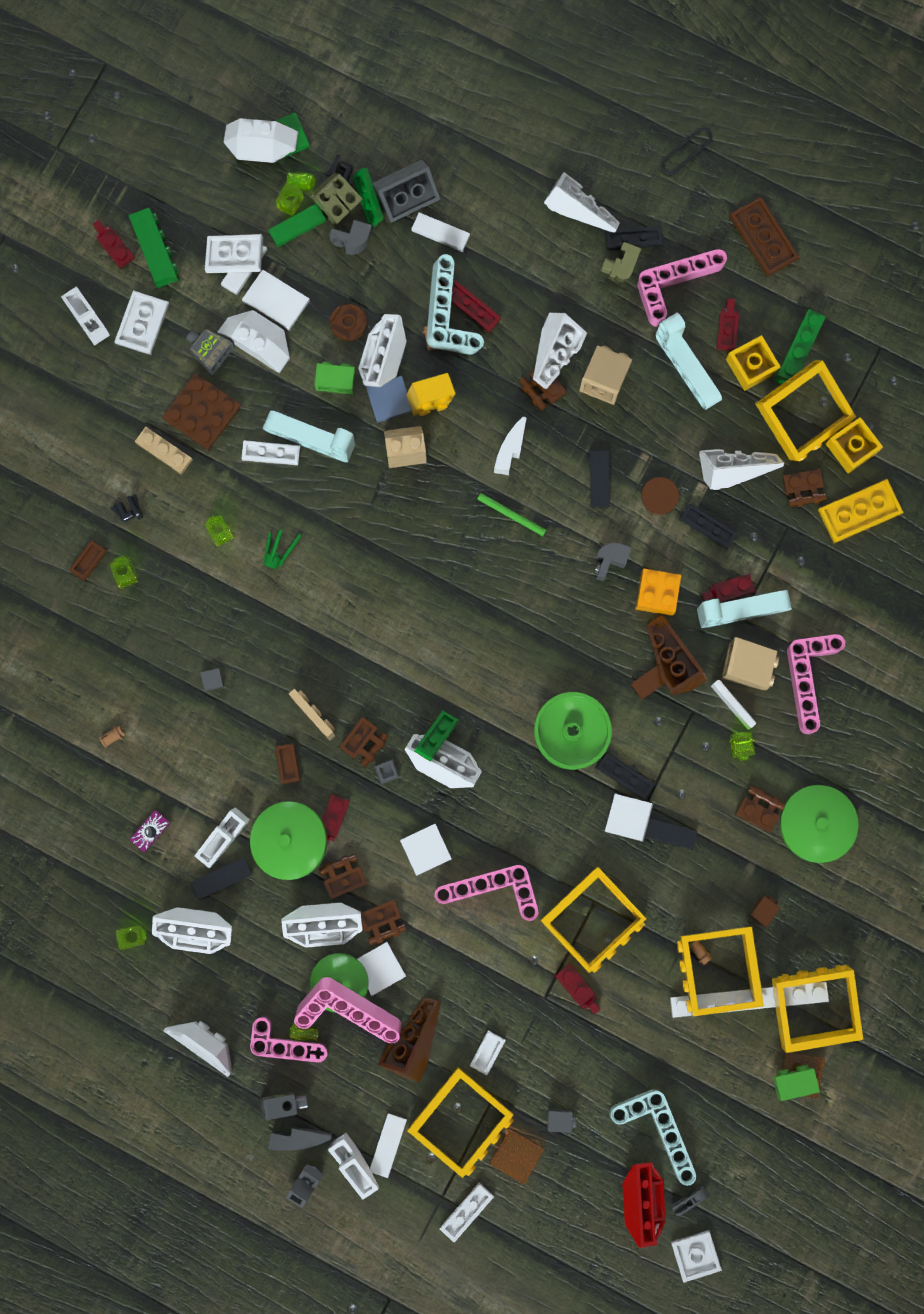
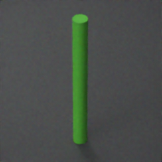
(511, 514)

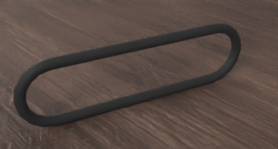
(701, 129)

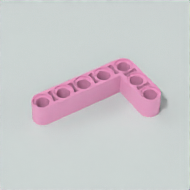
(675, 277)
(806, 677)
(491, 885)
(349, 1005)

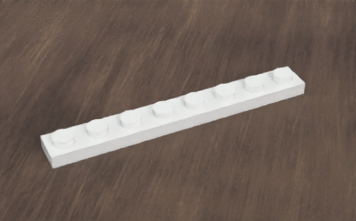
(793, 995)

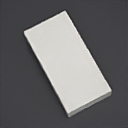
(487, 1052)

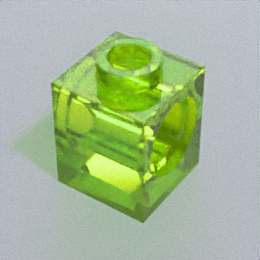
(289, 206)
(222, 537)
(123, 580)
(742, 745)
(122, 937)

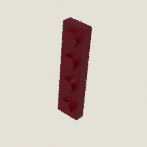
(473, 307)

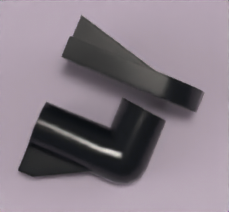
(347, 167)
(127, 516)

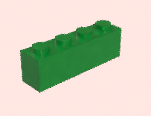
(153, 247)
(800, 346)

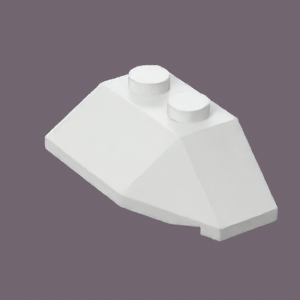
(260, 140)
(258, 338)
(383, 351)
(449, 766)
(322, 924)
(192, 930)
(203, 1043)

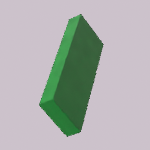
(369, 199)
(297, 225)
(436, 736)

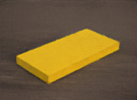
(860, 511)

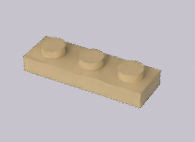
(163, 450)

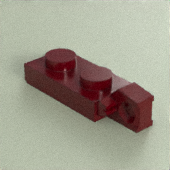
(113, 245)
(728, 327)
(730, 589)
(334, 816)
(577, 988)

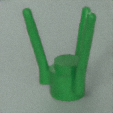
(271, 558)

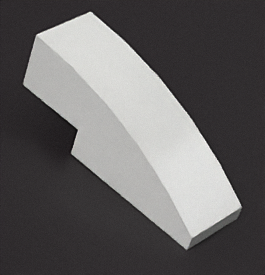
(85, 316)
(510, 448)
(222, 837)
(353, 1166)

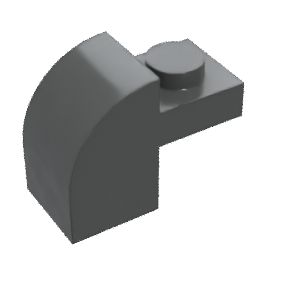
(356, 240)
(614, 554)
(304, 1185)

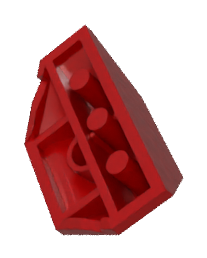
(644, 1204)

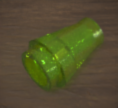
(304, 180)
(300, 1034)

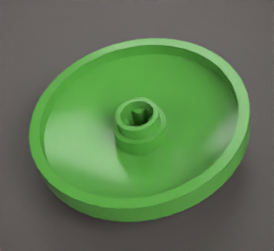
(572, 730)
(819, 824)
(288, 840)

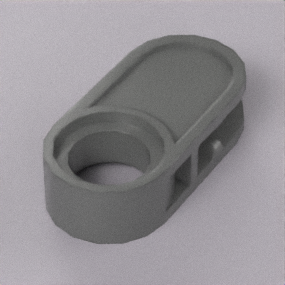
(690, 1200)

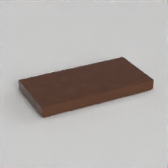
(764, 236)

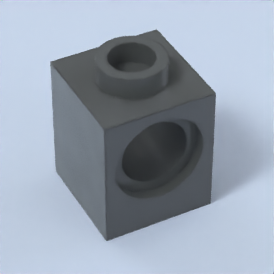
(560, 1121)

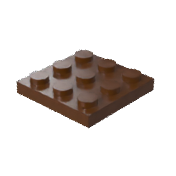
(201, 412)

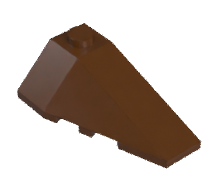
(675, 662)
(411, 1052)

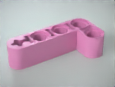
(289, 1045)

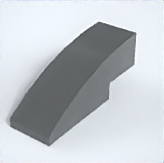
(298, 1139)

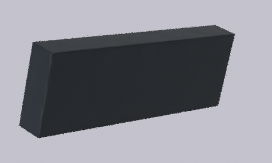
(637, 237)
(599, 479)
(708, 526)
(625, 776)
(671, 834)
(221, 878)

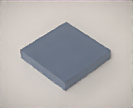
(389, 400)

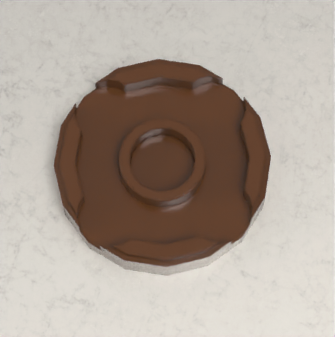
(348, 322)
(660, 496)

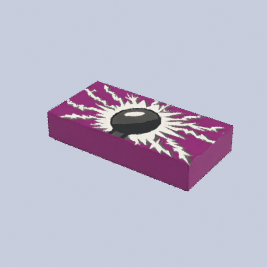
(150, 831)

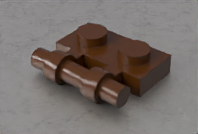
(552, 393)
(804, 482)
(359, 737)
(757, 814)
(346, 881)
(380, 916)

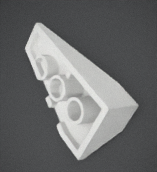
(572, 202)
(558, 342)
(727, 469)

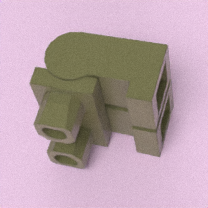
(336, 197)
(622, 269)

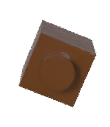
(764, 910)

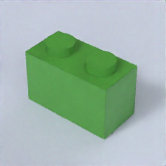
(335, 378)
(795, 1083)

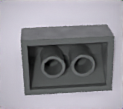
(406, 190)

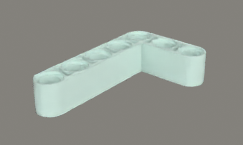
(443, 311)
(671, 340)
(336, 446)
(715, 613)
(663, 1129)

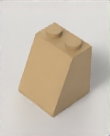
(605, 374)
(405, 446)
(750, 664)

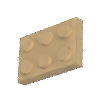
(313, 713)

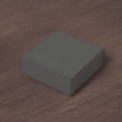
(212, 679)
(386, 771)

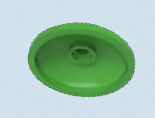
(345, 970)

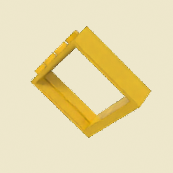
(789, 386)
(622, 939)
(752, 968)
(822, 1039)
(492, 1138)

